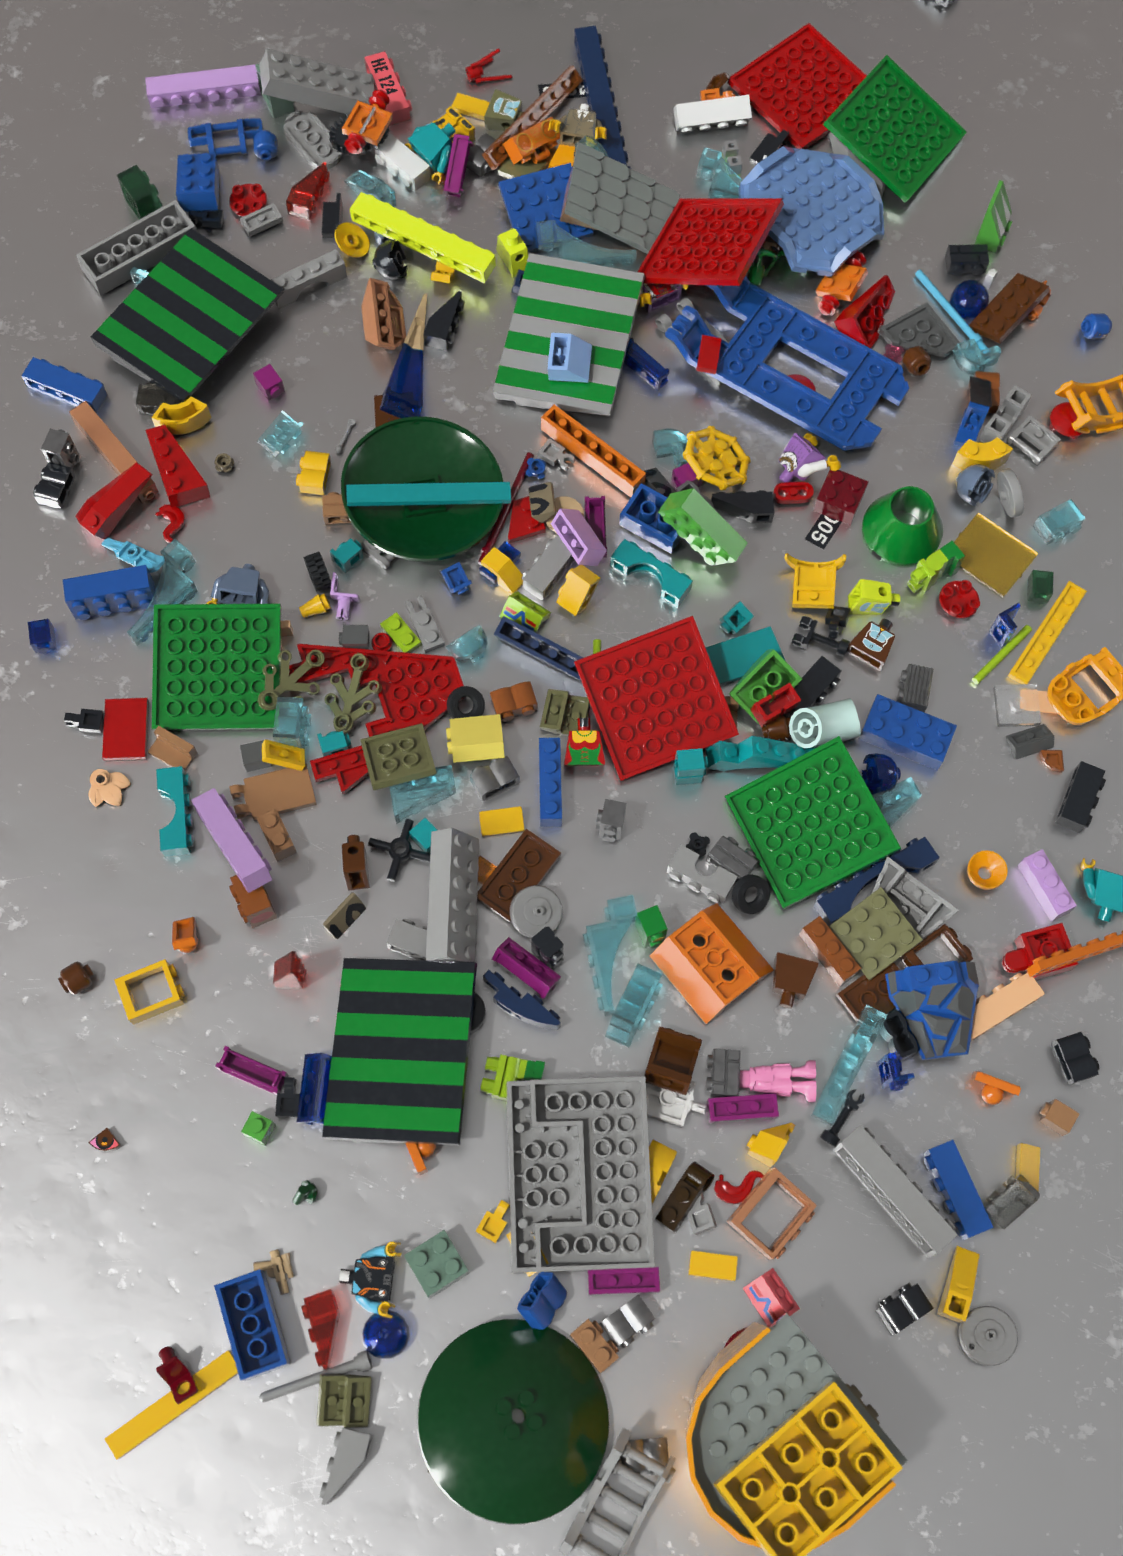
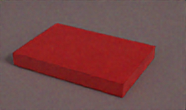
(125, 729)

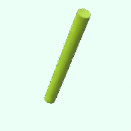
(1001, 654)

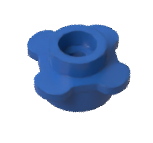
(540, 464)

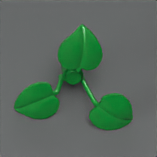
(757, 271)

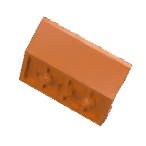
(698, 970)

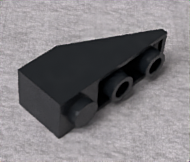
(441, 324)
(749, 506)

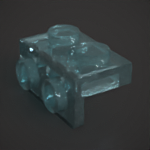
(279, 433)

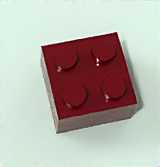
(840, 496)

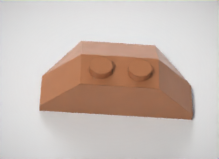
(382, 316)

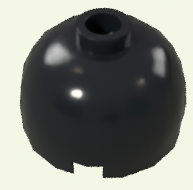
(389, 260)

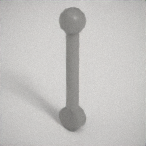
(351, 423)

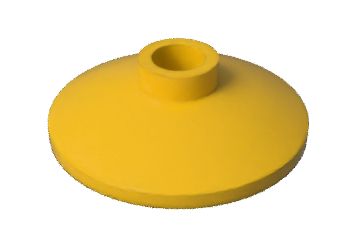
(352, 240)

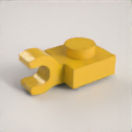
(492, 1224)

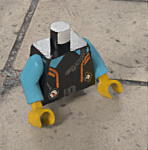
(373, 1278)

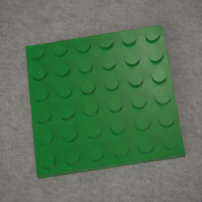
(895, 128)
(212, 665)
(812, 822)

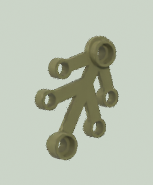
(287, 681)
(351, 696)

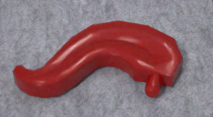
(176, 518)
(733, 1194)

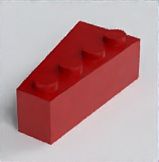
(178, 474)

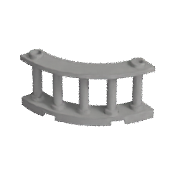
(601, 1488)

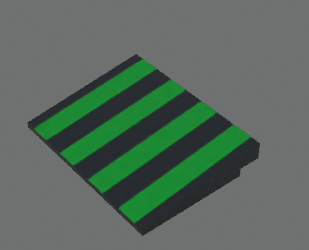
(186, 315)
(400, 1051)

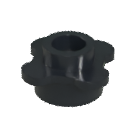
(703, 841)

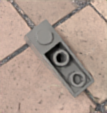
(349, 1456)

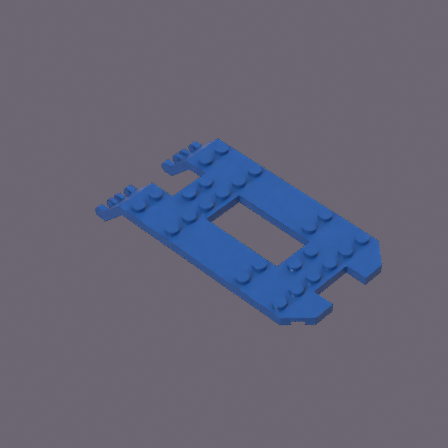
(773, 320)

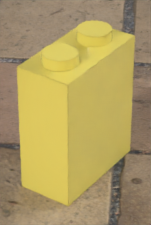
(475, 738)

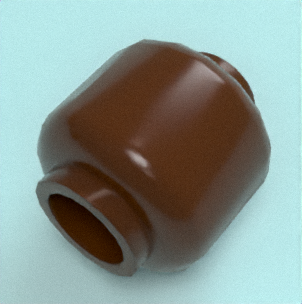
(917, 360)
(778, 729)
(76, 978)

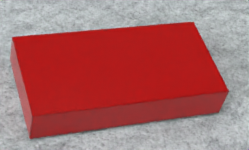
(708, 354)

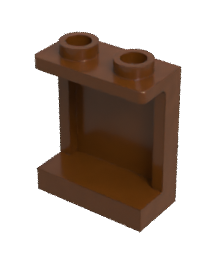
(672, 1060)

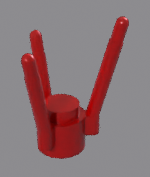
(475, 70)

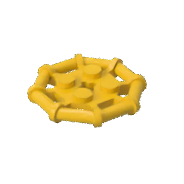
(724, 465)

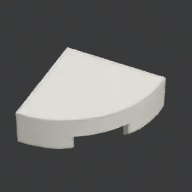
(990, 277)

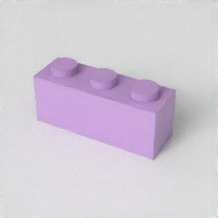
(578, 537)
(1046, 885)

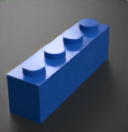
(64, 384)
(550, 782)
(957, 1189)

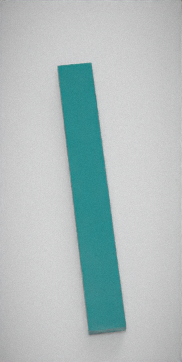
(428, 494)

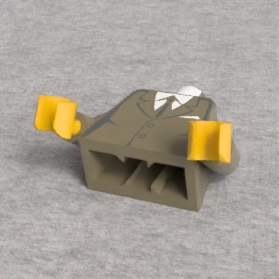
(577, 125)

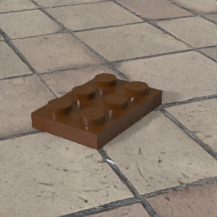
(867, 992)

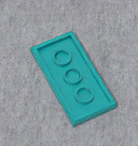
(735, 656)

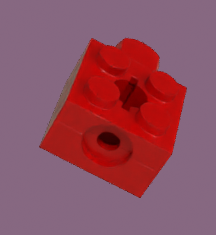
(1037, 944)

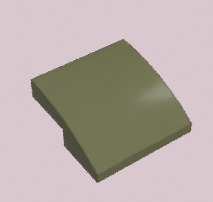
(510, 171)
(562, 712)
(343, 1400)

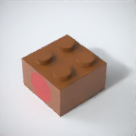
(253, 906)

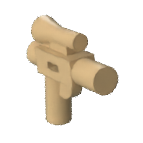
(277, 1268)

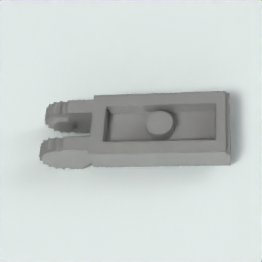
(425, 626)

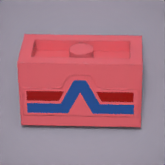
(771, 1297)

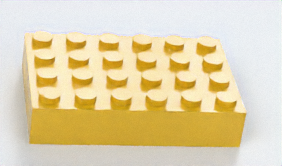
(808, 1475)

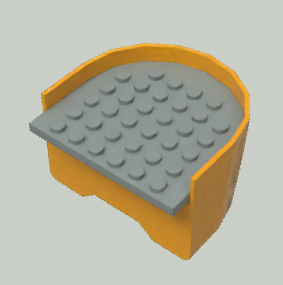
(746, 1397)

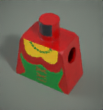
(584, 746)

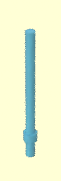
(950, 310)

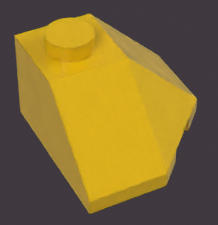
(769, 1143)

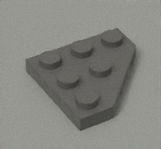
(923, 329)

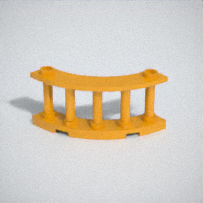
(1091, 420)

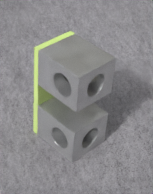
(731, 156)

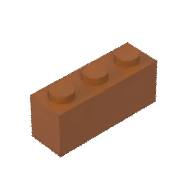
(829, 951)

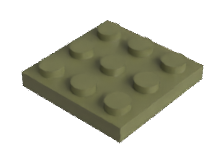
(398, 756)
(875, 933)

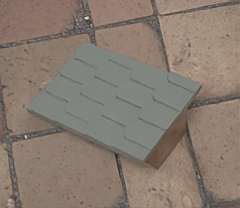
(616, 199)

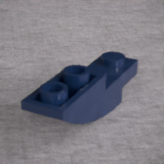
(527, 1009)

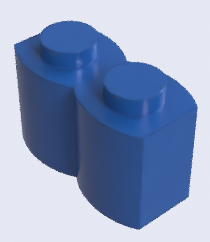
(542, 1300)

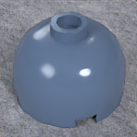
(975, 483)

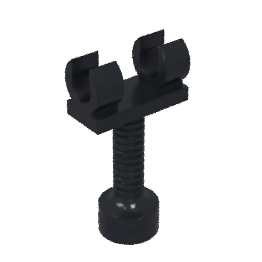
(808, 624)
(831, 1135)

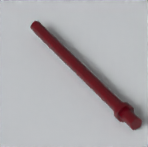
(506, 508)

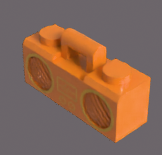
(524, 145)

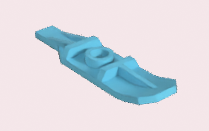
(139, 557)

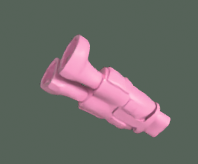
(777, 1079)

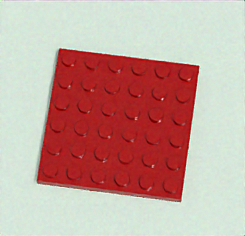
(799, 84)
(710, 241)
(656, 697)

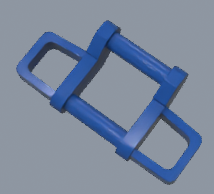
(210, 128)

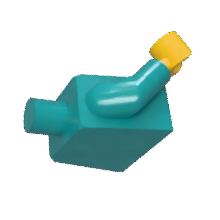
(433, 147)
(1103, 889)

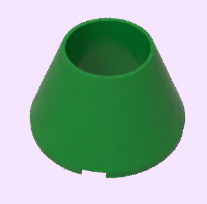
(898, 541)

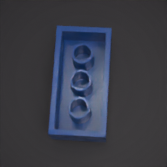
(109, 592)
(907, 732)
(252, 1325)

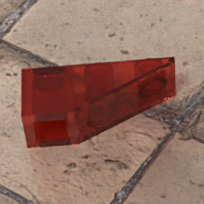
(305, 194)
(289, 972)
(324, 1318)

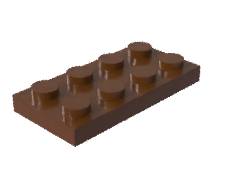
(1009, 308)
(521, 867)

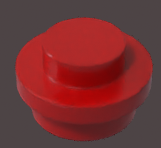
(381, 642)

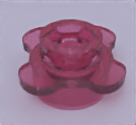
(894, 349)

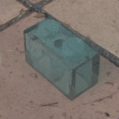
(1059, 522)

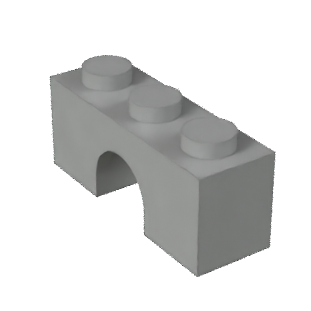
(1007, 415)
(714, 886)

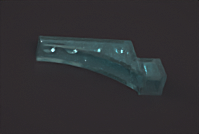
(715, 169)
(551, 236)
(173, 588)
(603, 945)
(848, 1064)

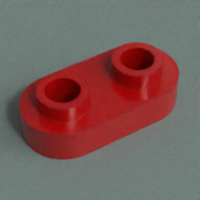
(792, 491)

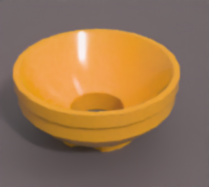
(990, 861)

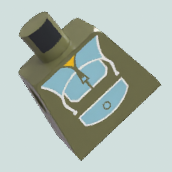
(502, 111)

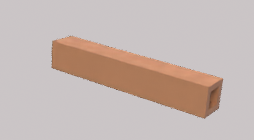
(108, 445)

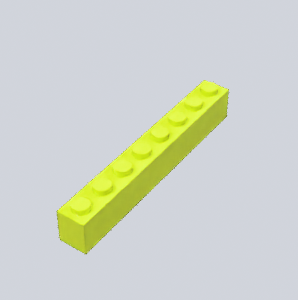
(423, 237)

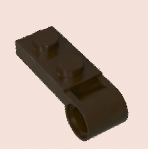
(683, 1197)

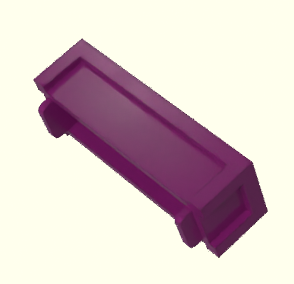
(457, 165)
(596, 517)
(526, 967)
(251, 1071)
(743, 1107)
(623, 1281)

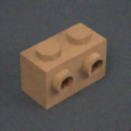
(594, 1346)

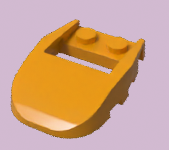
(1070, 699)

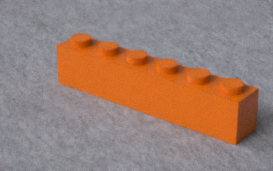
(592, 450)

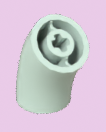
(824, 722)

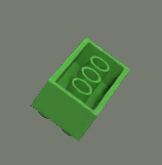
(702, 527)

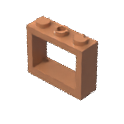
(791, 1231)

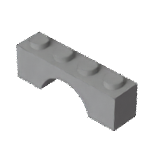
(326, 268)

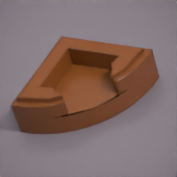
(1052, 759)

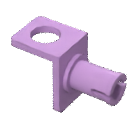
(343, 599)

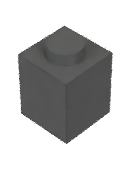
(355, 636)
(252, 756)

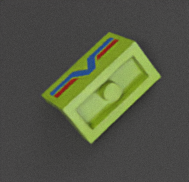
(524, 611)

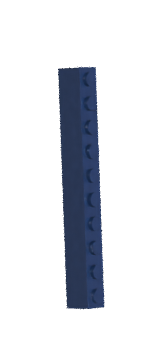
(597, 90)

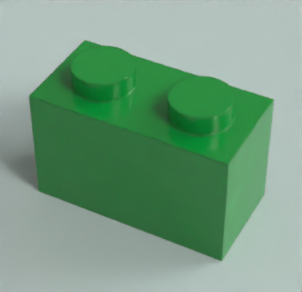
(651, 927)

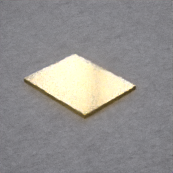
(993, 555)

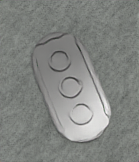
(311, 139)

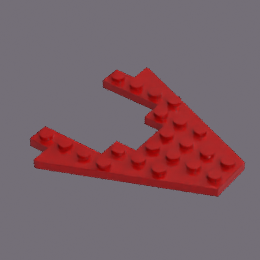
(411, 694)

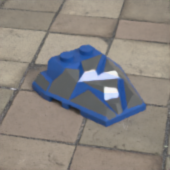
(937, 1005)

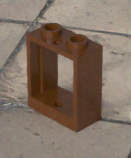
(949, 936)

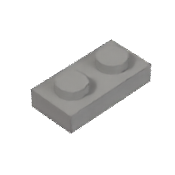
(261, 219)

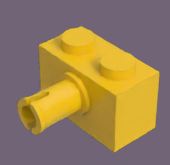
(577, 589)

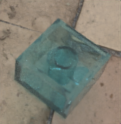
(291, 722)

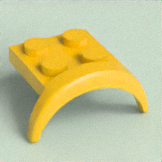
(814, 582)

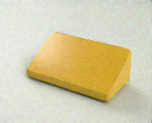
(501, 821)
(1028, 1163)

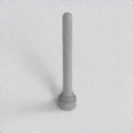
(360, 1362)

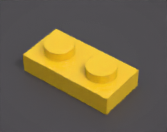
(283, 755)

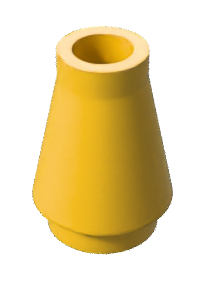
(315, 606)

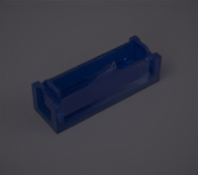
(645, 366)
(314, 1088)

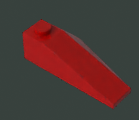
(866, 313)
(107, 506)

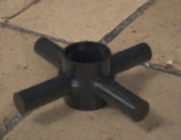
(397, 842)

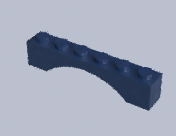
(914, 859)

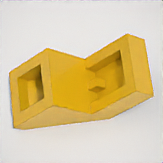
(443, 273)
(506, 571)

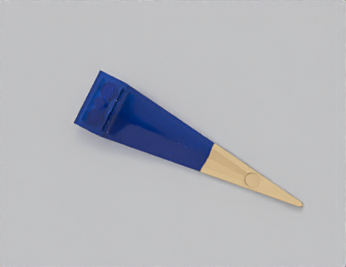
(405, 386)

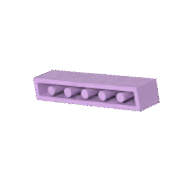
(202, 86)
(231, 839)

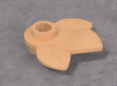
(108, 790)

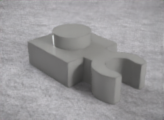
(554, 453)
(701, 1216)

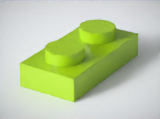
(400, 633)

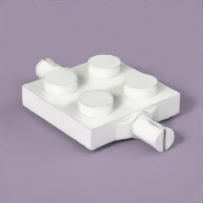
(671, 1105)

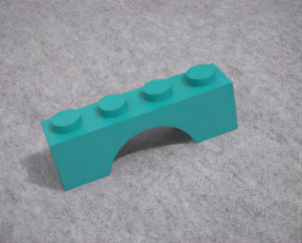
(630, 559)
(175, 837)

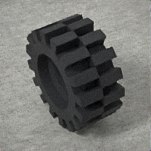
(317, 571)

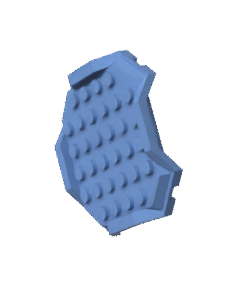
(827, 206)

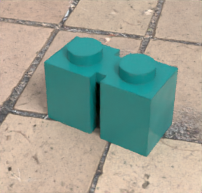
(690, 766)

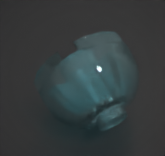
(469, 646)

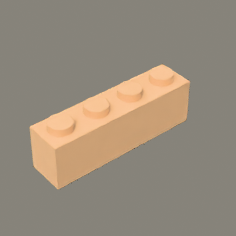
(1004, 1003)

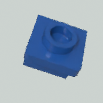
(456, 578)

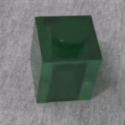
(1040, 586)

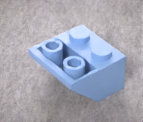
(569, 358)

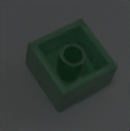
(138, 192)

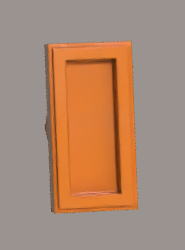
(184, 935)
(993, 1092)
(418, 1152)

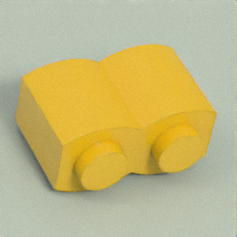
(314, 472)

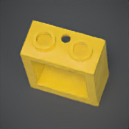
(136, 1016)

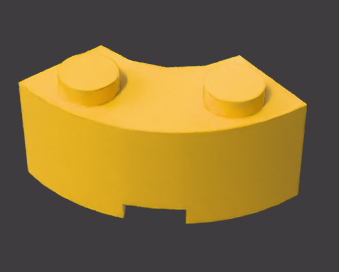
(182, 417)
(989, 454)
(660, 1159)

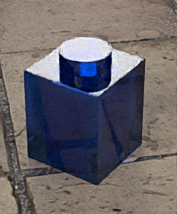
(42, 636)

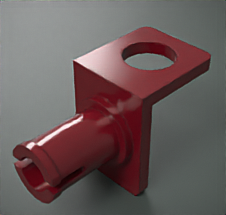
(175, 1374)

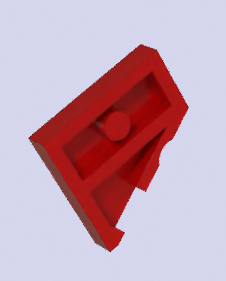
(522, 523)

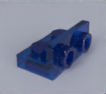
(889, 1072)

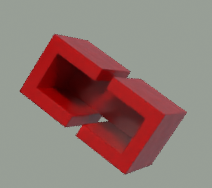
(782, 702)

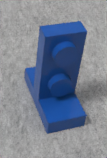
(971, 423)

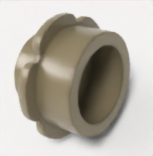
(223, 458)

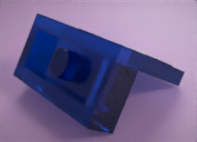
(1004, 626)

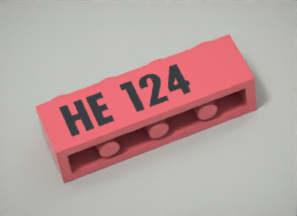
(387, 80)

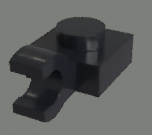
(207, 218)
(836, 618)
(87, 720)
(288, 1102)

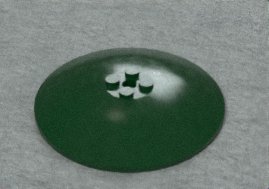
(421, 452)
(486, 1458)

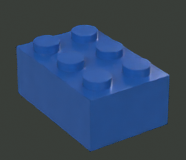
(197, 182)
(643, 519)

